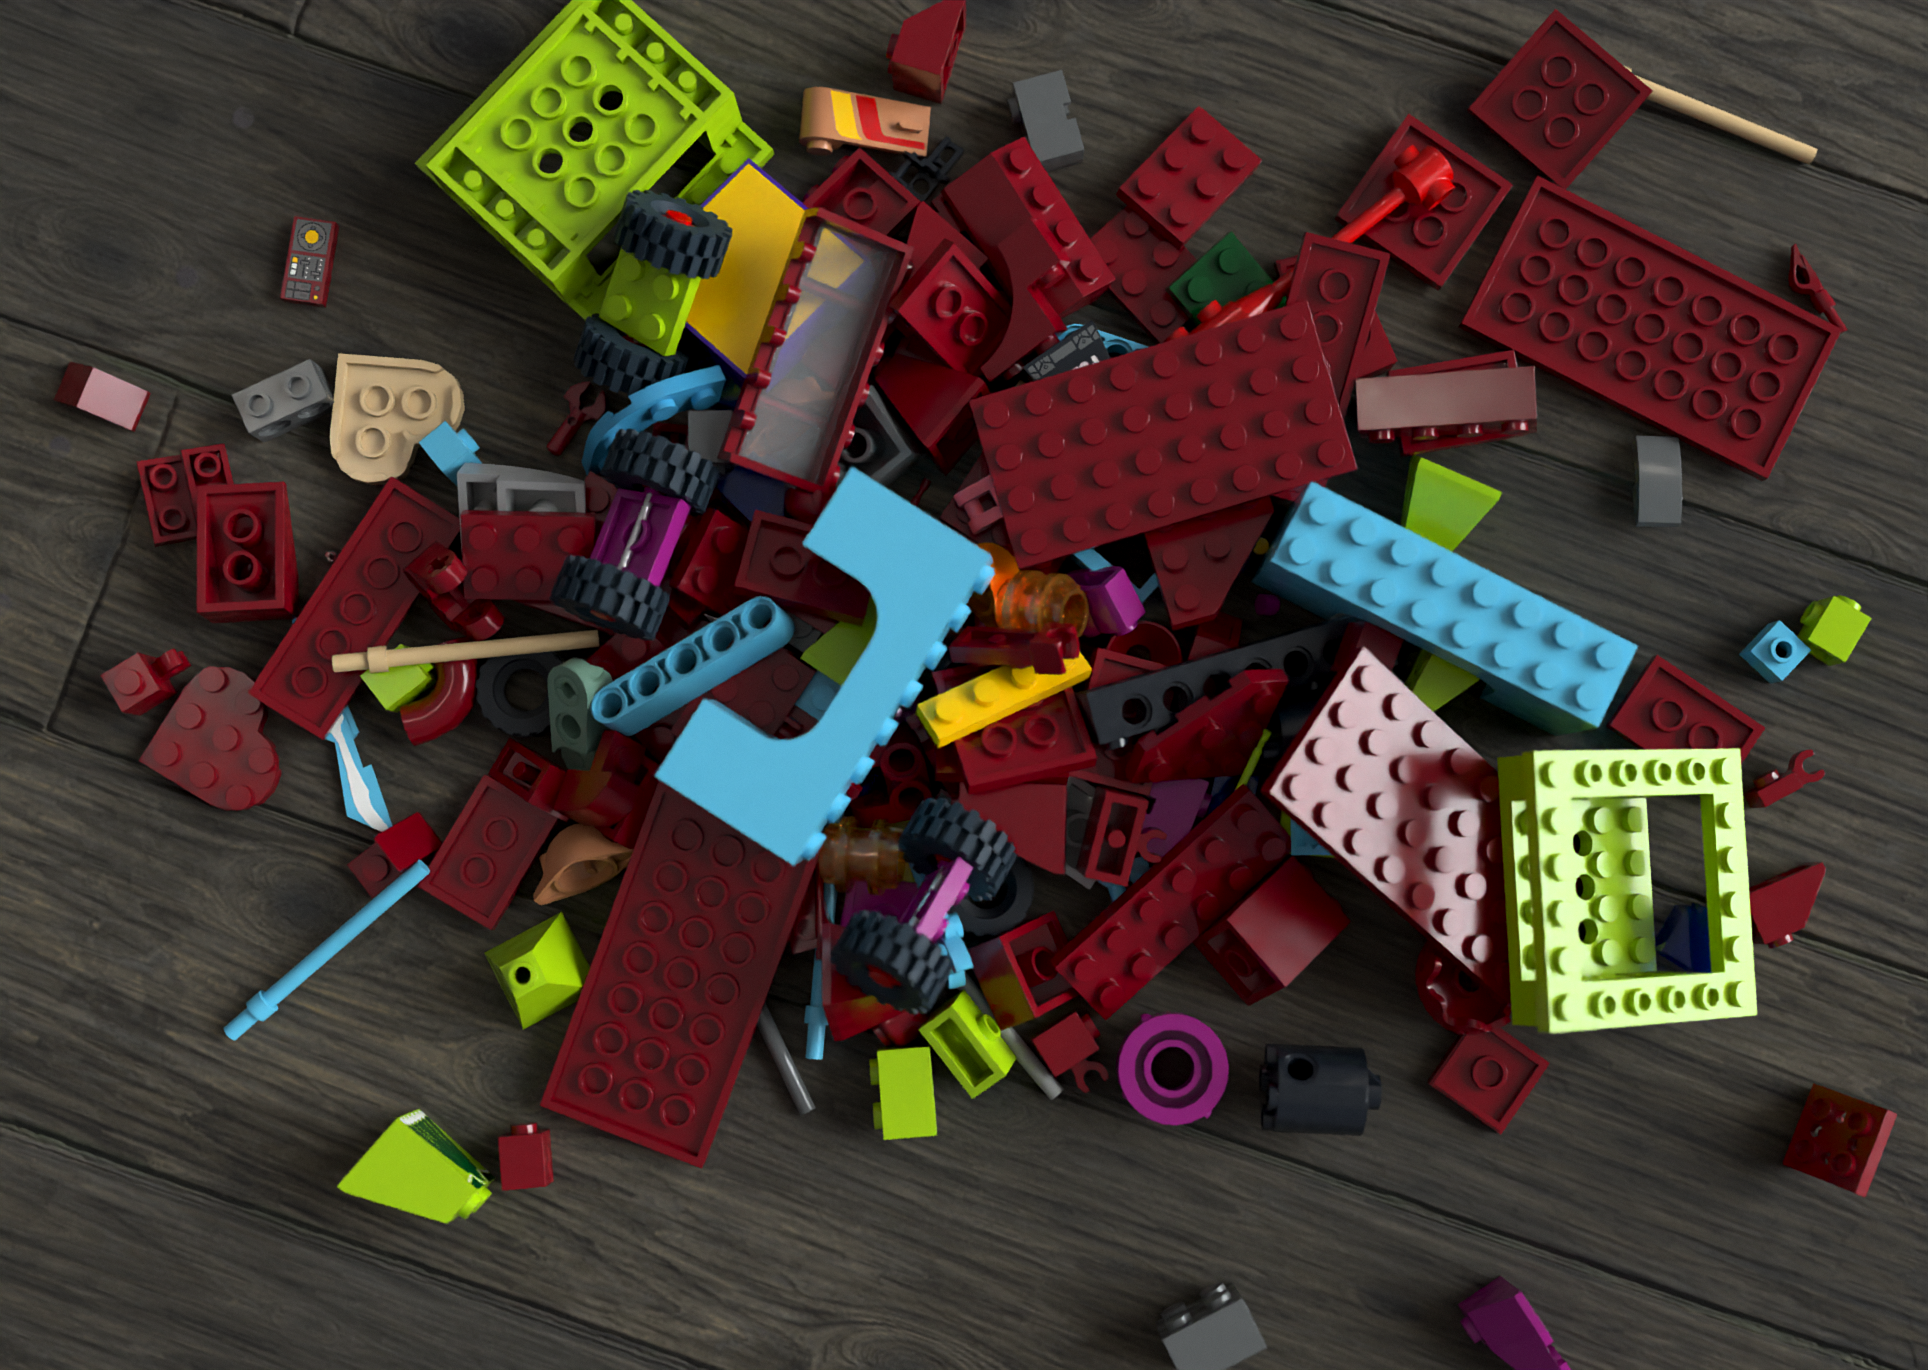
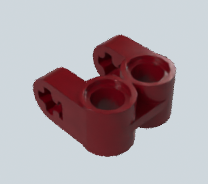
(440, 578)
(898, 774)

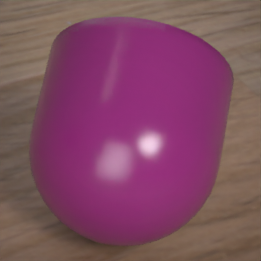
(1267, 604)

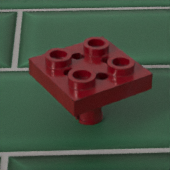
(1852, 1145)

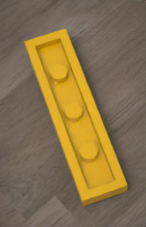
(993, 698)

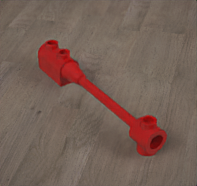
(1420, 179)

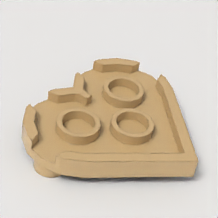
(385, 412)

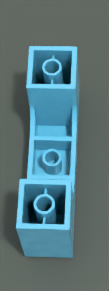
(1526, 649)
(791, 788)

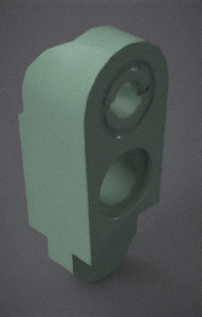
(571, 720)

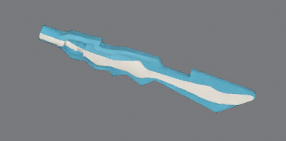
(359, 784)

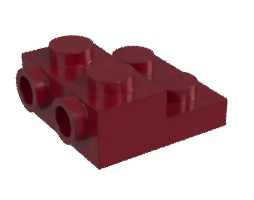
(864, 195)

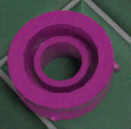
(1197, 1094)

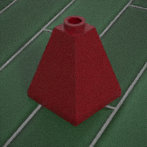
(933, 405)
(844, 1005)

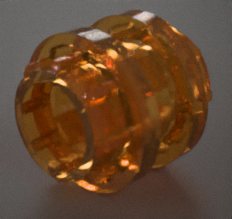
(1037, 598)
(861, 856)

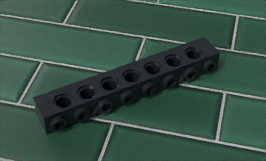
(1103, 704)

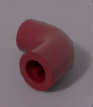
(447, 702)

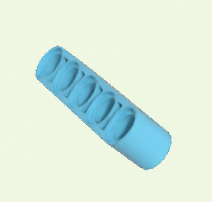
(712, 666)

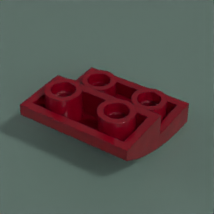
(171, 489)

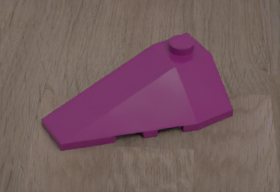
(1509, 1327)

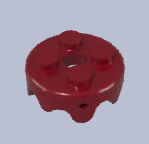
(1449, 1003)

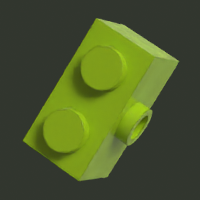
(968, 1043)
(905, 1092)

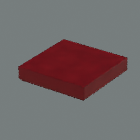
(1488, 1076)

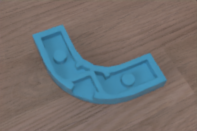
(653, 404)

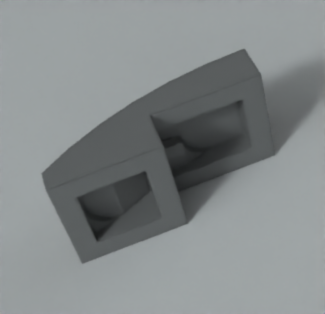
(1658, 481)

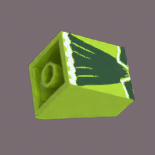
(420, 1172)

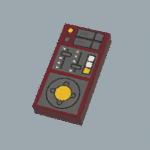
(309, 261)

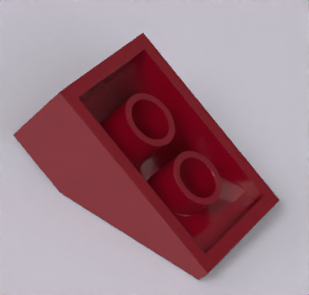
(245, 553)

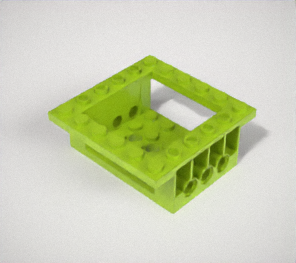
(555, 219)
(1614, 971)

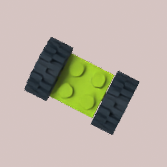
(651, 291)

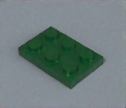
(1220, 274)

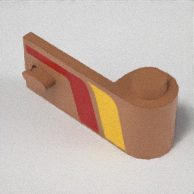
(861, 120)

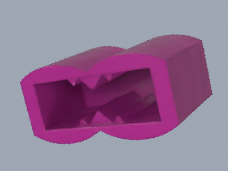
(1111, 601)

